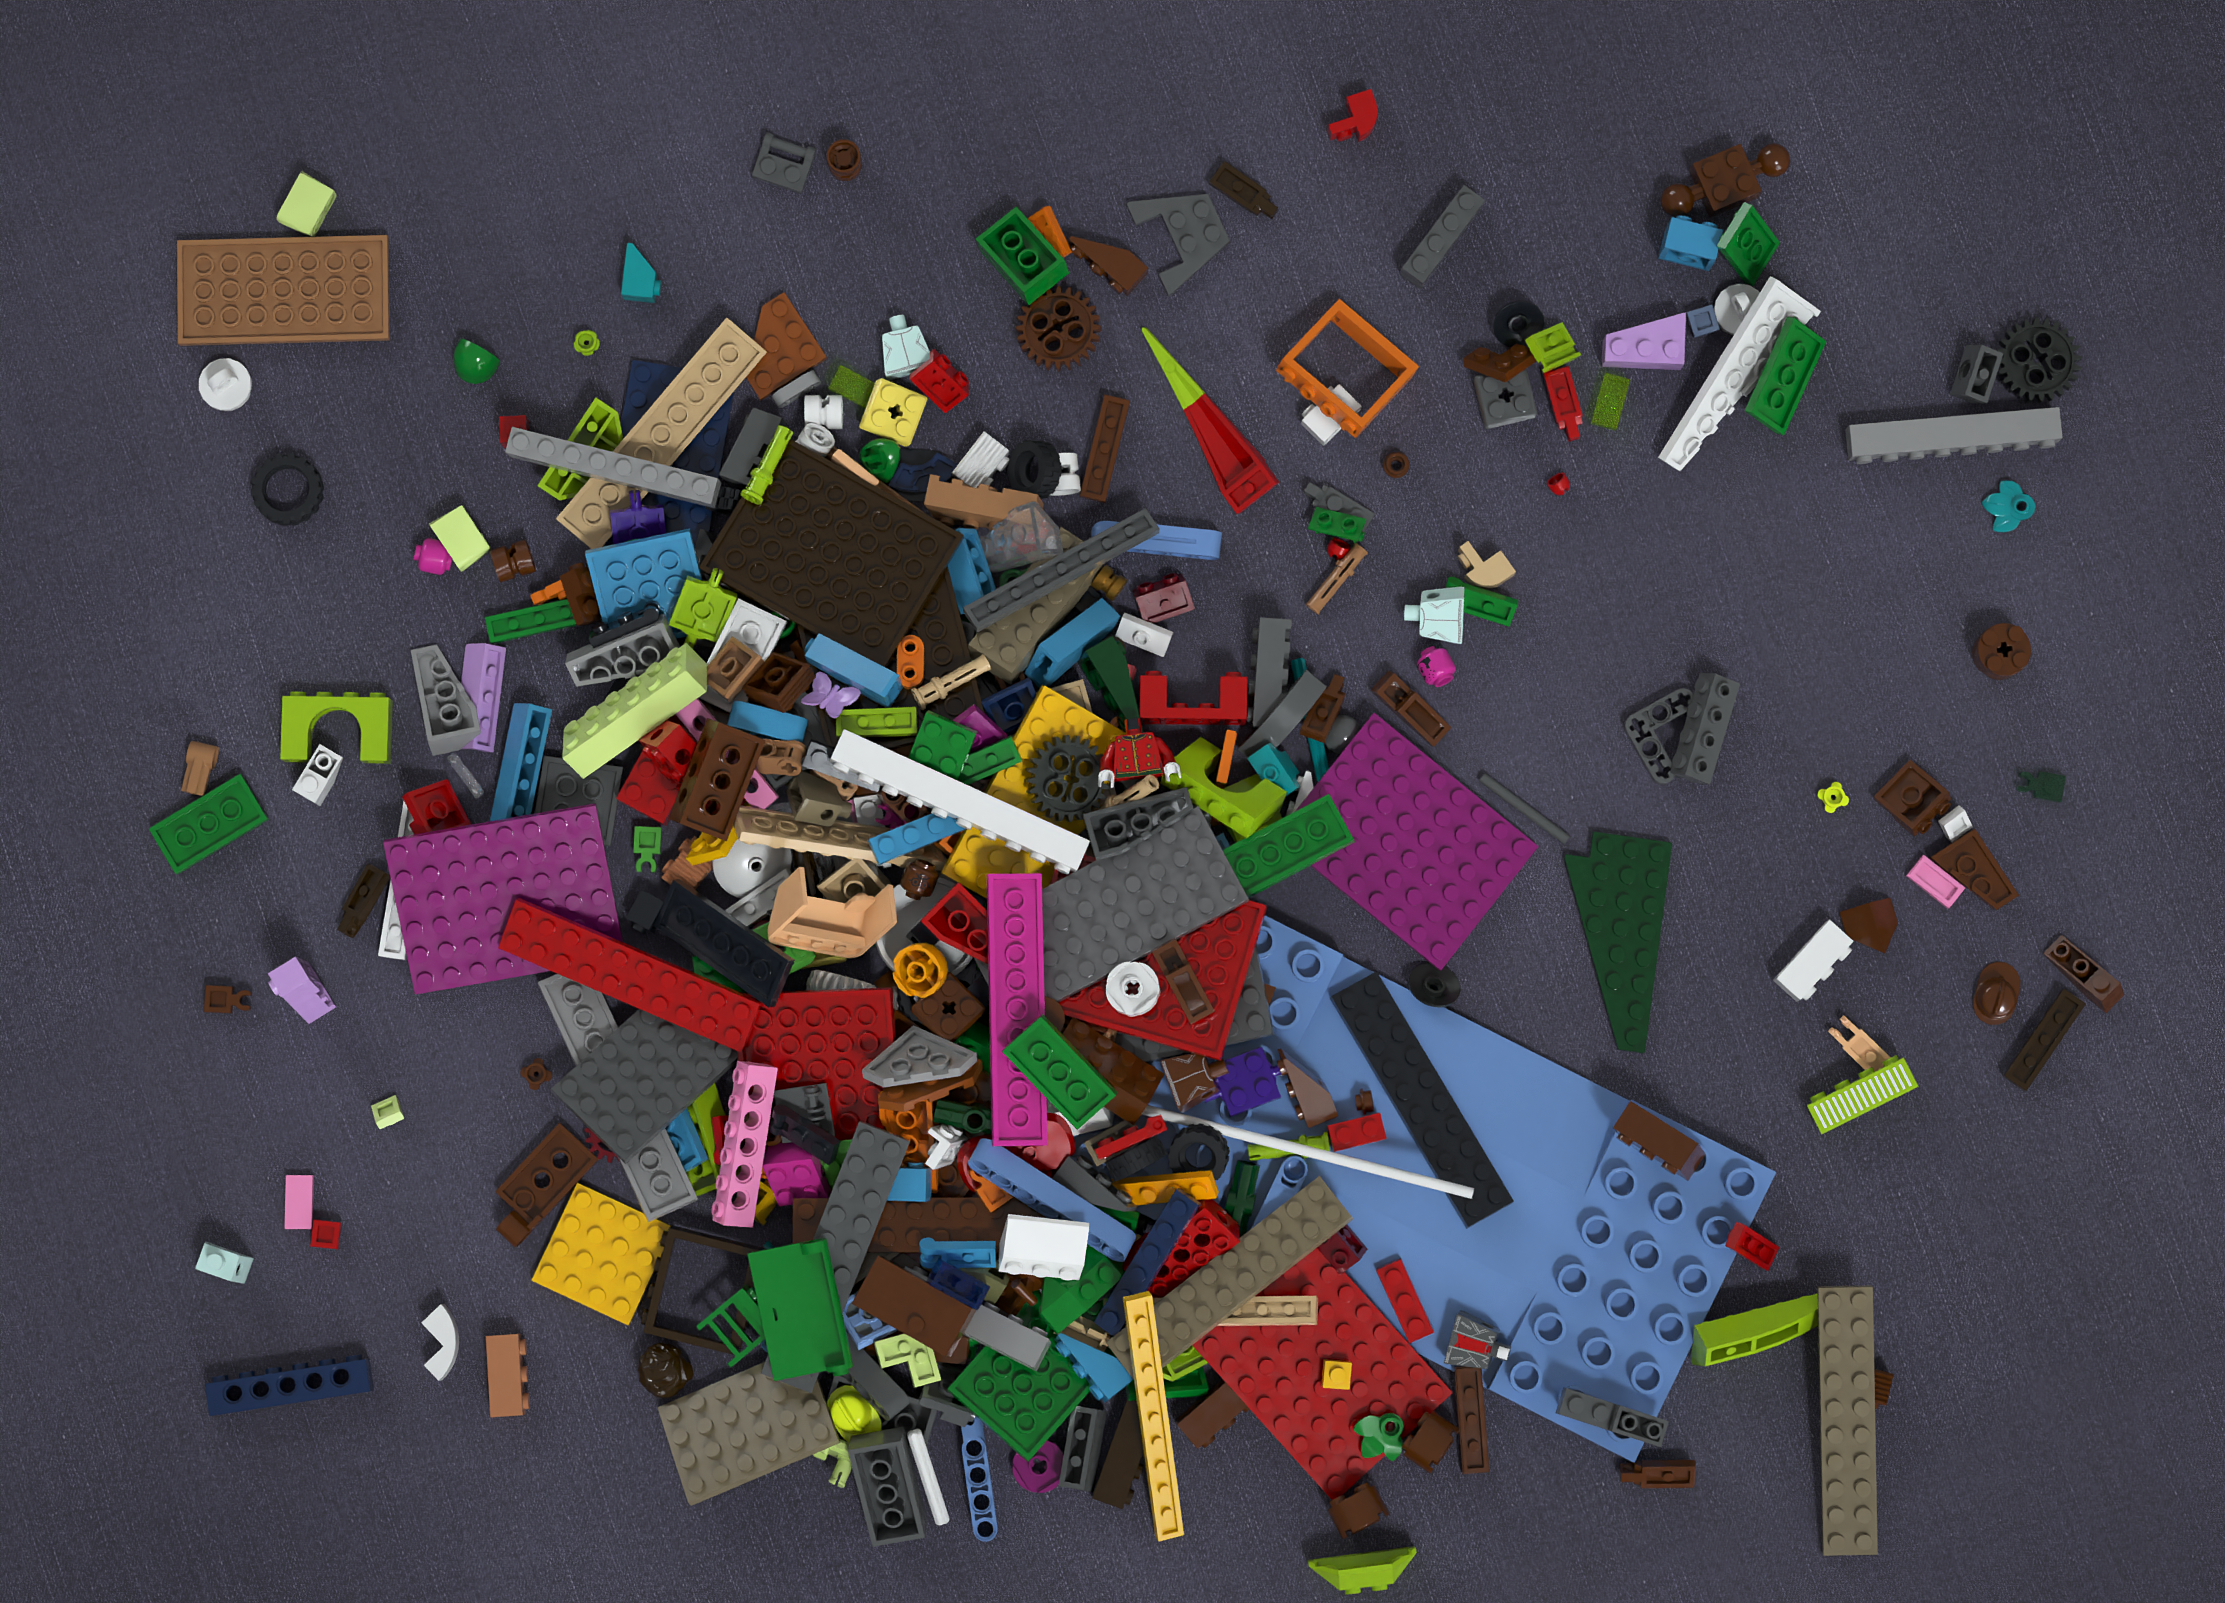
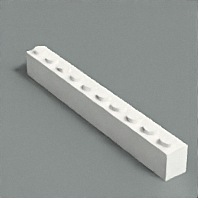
(958, 801)

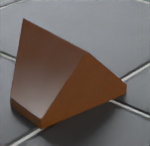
(1871, 923)

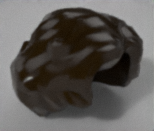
(664, 1370)

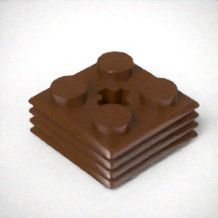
(779, 682)
(966, 1010)

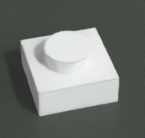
(1955, 823)

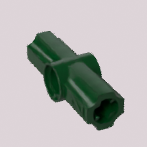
(957, 1113)
(1242, 1195)

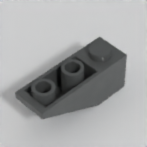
(1094, 1187)

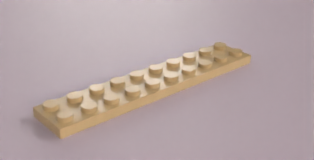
(667, 426)

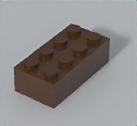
(1123, 1070)

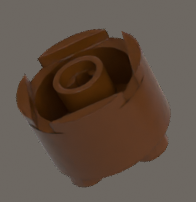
(2009, 638)
(1430, 1441)
(1358, 1510)

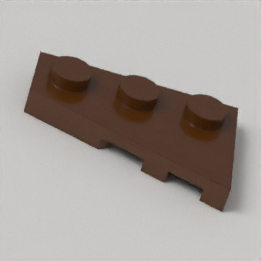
(1976, 869)

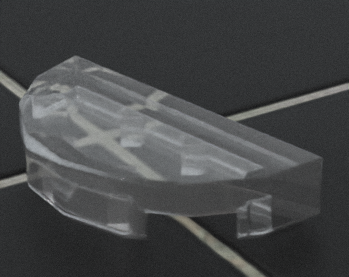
(466, 776)

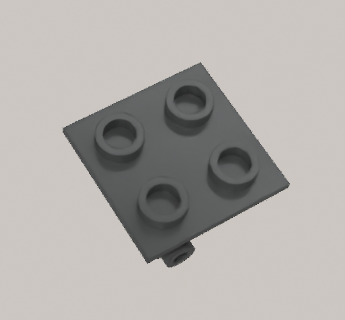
(809, 1102)

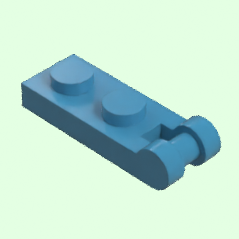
(958, 1253)

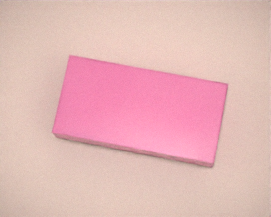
(1935, 881)
(299, 1201)

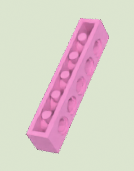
(751, 1156)

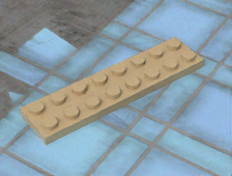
(841, 839)

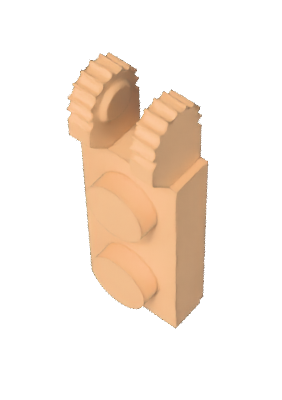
(1860, 1046)

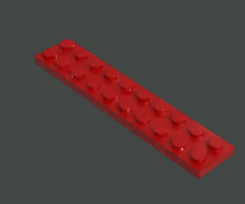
(630, 975)

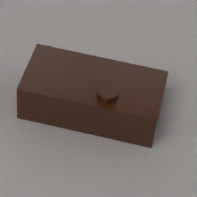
(913, 1306)

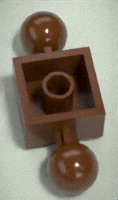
(1725, 180)

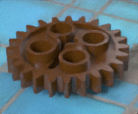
(1070, 348)

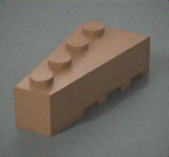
(971, 506)

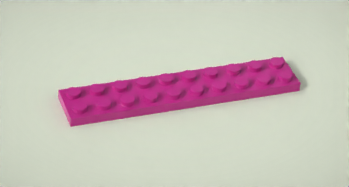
(1014, 1003)

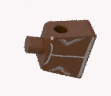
(1192, 1078)

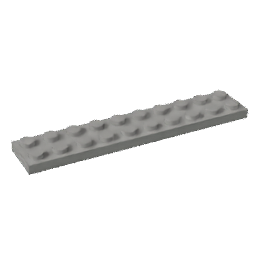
(584, 1024)

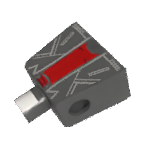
(1474, 1343)

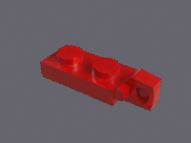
(1564, 401)
(1132, 1136)

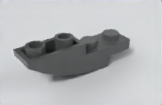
(1612, 1417)

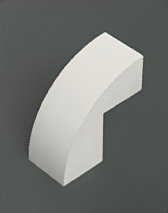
(445, 1330)

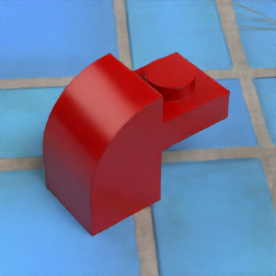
(1362, 120)

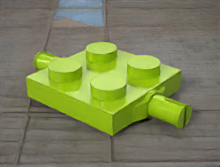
(702, 608)

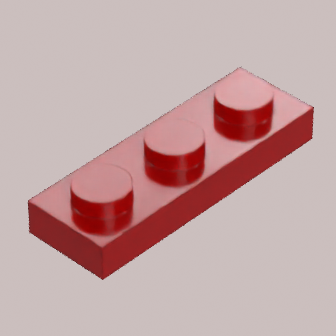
(1752, 1246)
(1405, 1300)

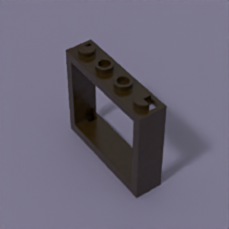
(656, 1289)

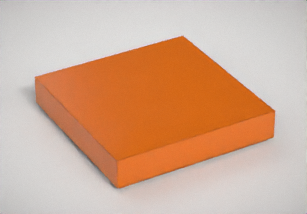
(1225, 760)

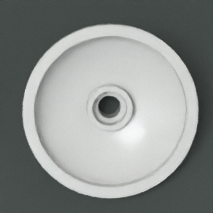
(735, 869)

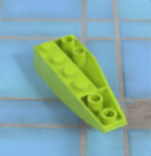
(1753, 1330)

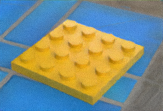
(601, 1254)

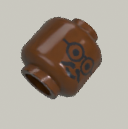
(919, 879)

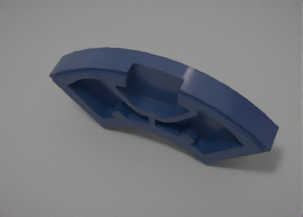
(916, 477)

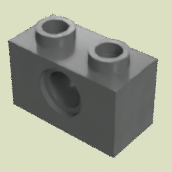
(1976, 373)

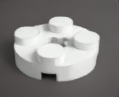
(1117, 987)

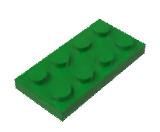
(1785, 375)
(208, 824)
(1059, 1071)

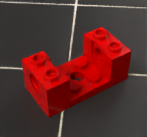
(1231, 708)

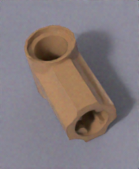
(200, 761)

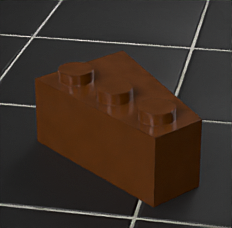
(1658, 1141)

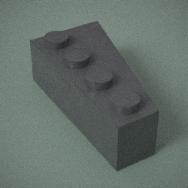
(1269, 666)

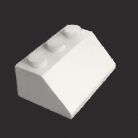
(1043, 1247)

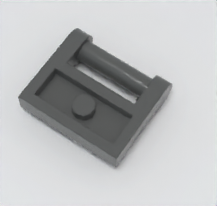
(782, 171)

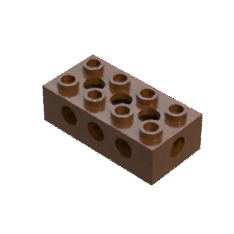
(705, 766)

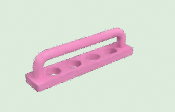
(765, 793)

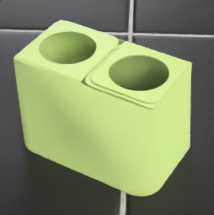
(306, 205)
(460, 538)

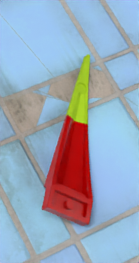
(1232, 458)

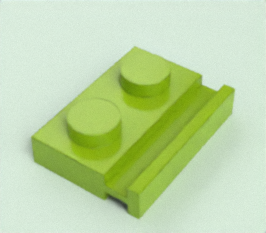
(1552, 347)

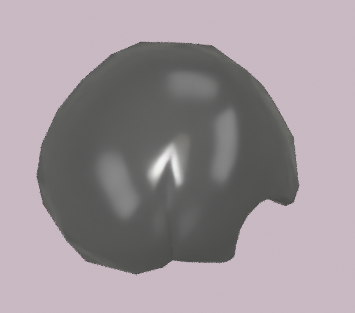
(1342, 733)

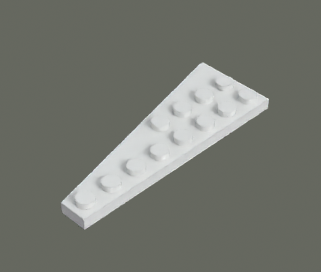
(1736, 369)

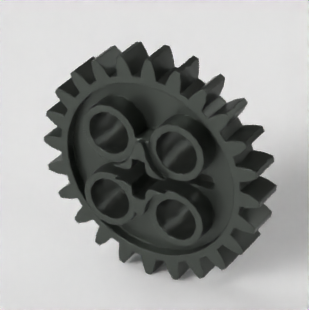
(2058, 348)
(1044, 773)

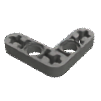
(1651, 724)

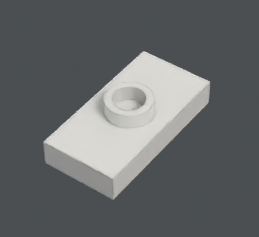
(1144, 634)

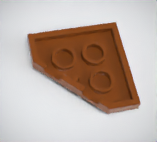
(788, 346)
(904, 1096)

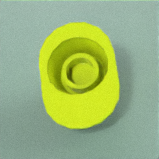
(852, 1413)

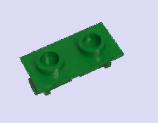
(1337, 524)

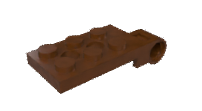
(535, 1203)

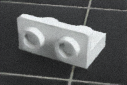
(946, 1150)

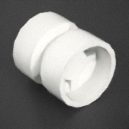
(824, 411)
(816, 439)
(1069, 482)

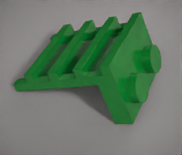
(747, 1304)

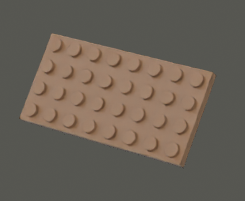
(283, 290)

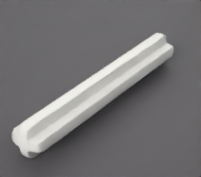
(928, 1476)

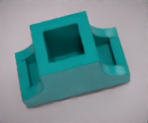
(1276, 767)

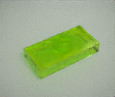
(851, 386)
(1610, 401)

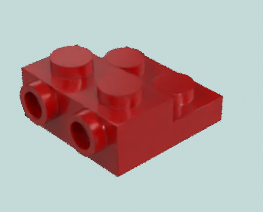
(435, 808)

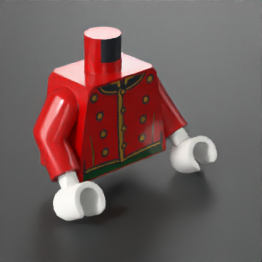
(1136, 756)

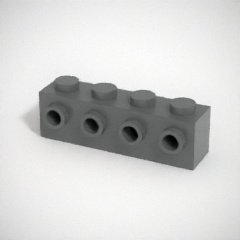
(1704, 728)

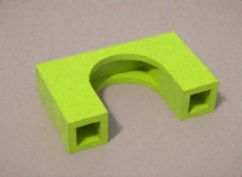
(302, 713)
(1239, 811)

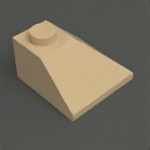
(853, 878)

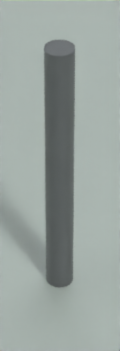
(1524, 808)

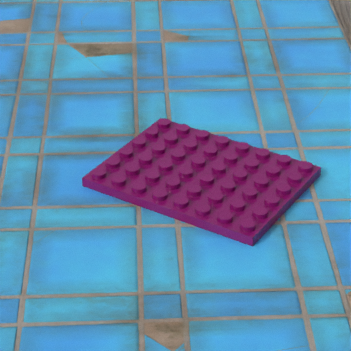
(1424, 844)
(463, 881)

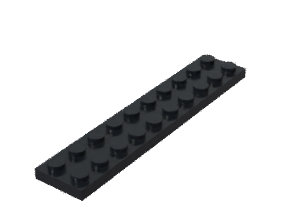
(1420, 1097)

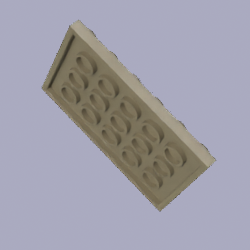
(743, 1431)

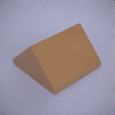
(732, 669)

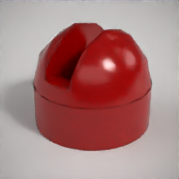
(1559, 483)
(1337, 547)

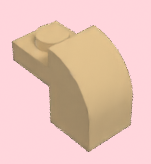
(1485, 574)

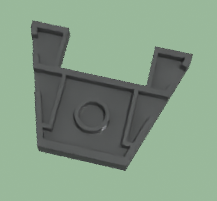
(1193, 229)

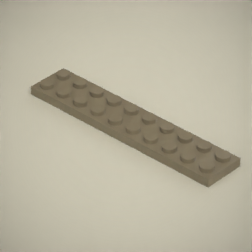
(1241, 1272)
(1847, 1420)

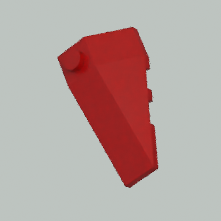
(960, 922)

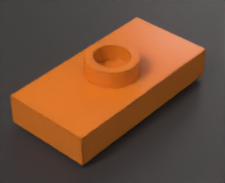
(1048, 226)

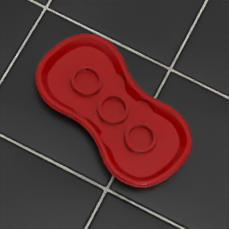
(1044, 1158)

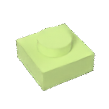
(387, 1112)

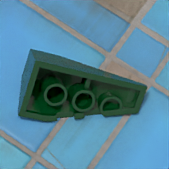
(1109, 672)

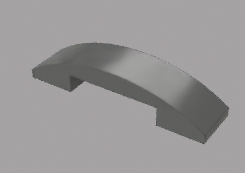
(1285, 715)

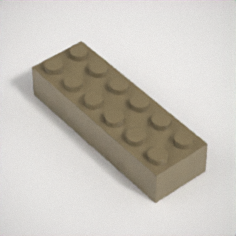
(1015, 638)

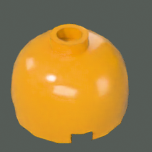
(920, 969)

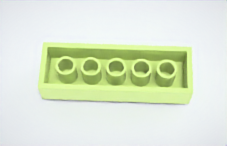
(634, 710)

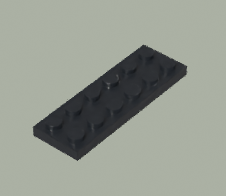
(724, 943)

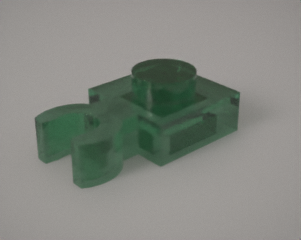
(2045, 786)

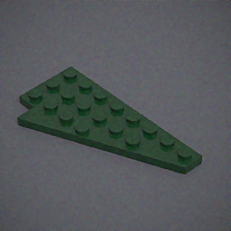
(1621, 912)

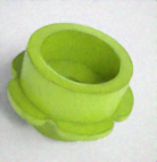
(583, 336)

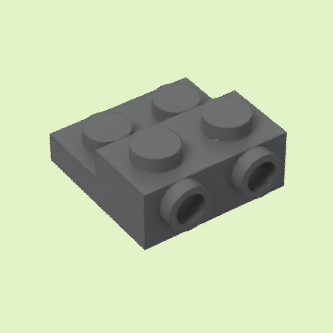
(937, 1397)

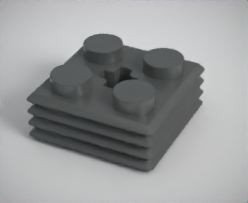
(1495, 410)

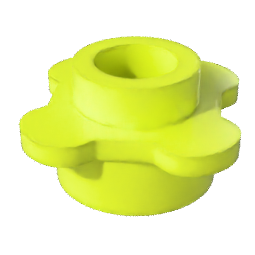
(1825, 796)

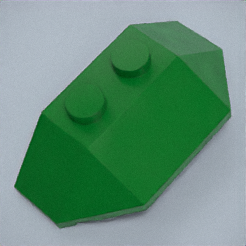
(1068, 1299)

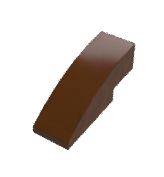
(1410, 708)
(1182, 980)

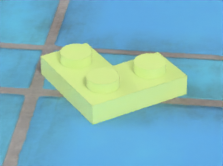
(918, 1356)

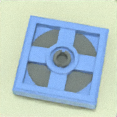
(863, 1326)

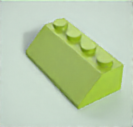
(701, 1112)

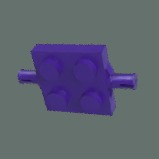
(637, 520)
(1248, 1083)

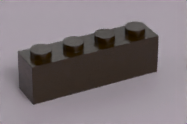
(1122, 1460)

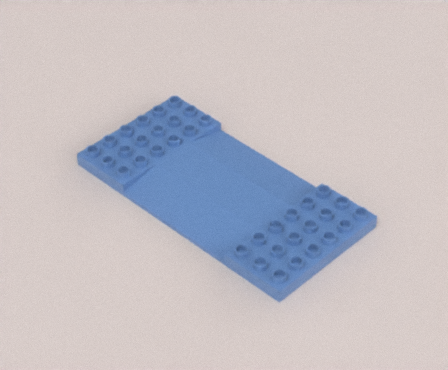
(1589, 1264)

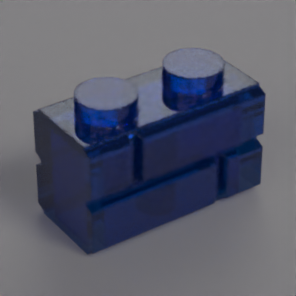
(958, 1284)

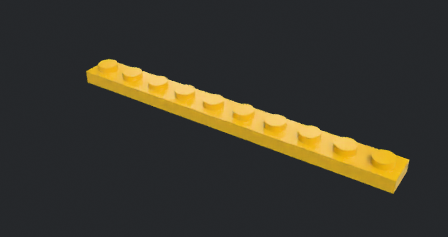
(1153, 1415)

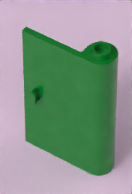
(800, 1309)

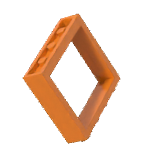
(1373, 343)

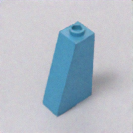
(1070, 642)
(854, 670)

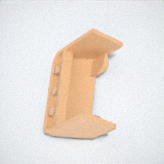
(826, 924)

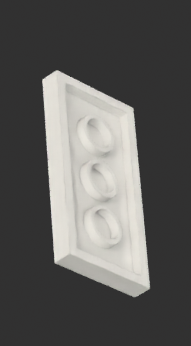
(755, 630)

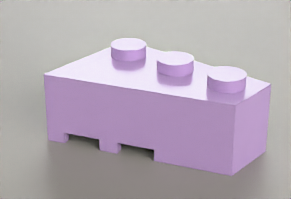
(1647, 346)
(301, 989)

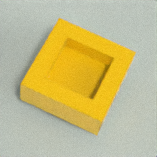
(1336, 1374)

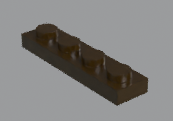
(2044, 1040)

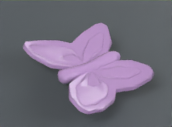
(833, 699)

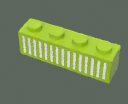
(1862, 1095)

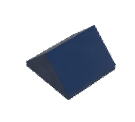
(1010, 705)

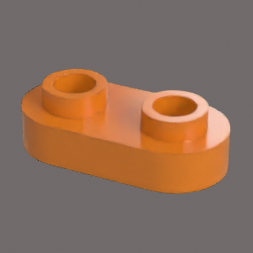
(910, 661)

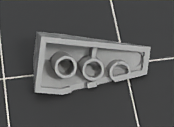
(446, 708)

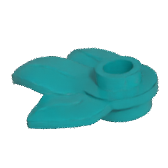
(2005, 506)

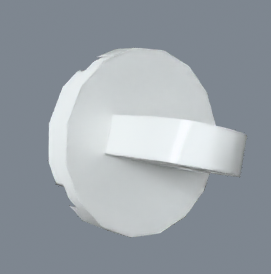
(1733, 306)
(225, 384)

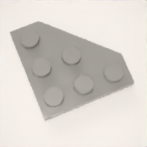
(918, 1058)

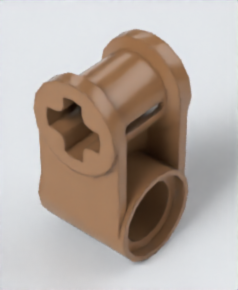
(779, 758)

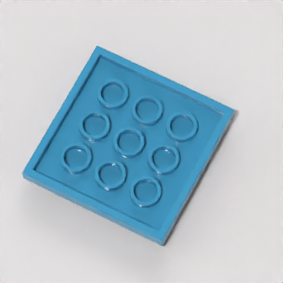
(643, 571)

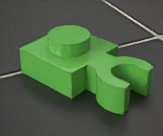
(647, 842)

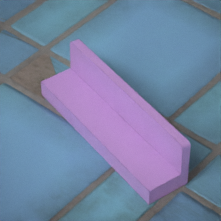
(482, 683)

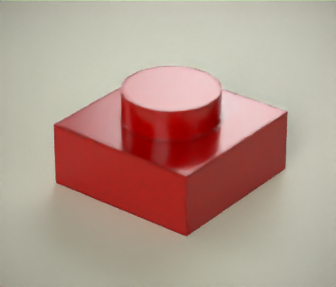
(326, 1234)

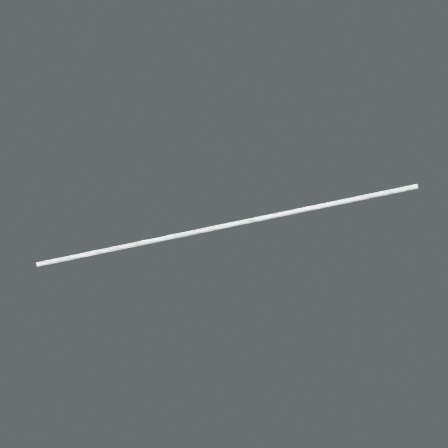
(1315, 1153)

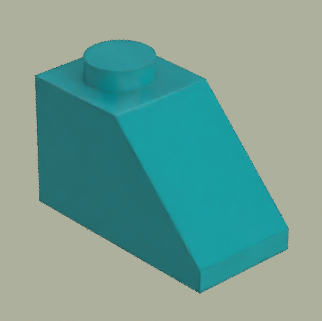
(639, 278)

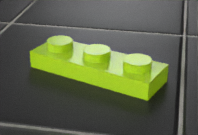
(878, 722)

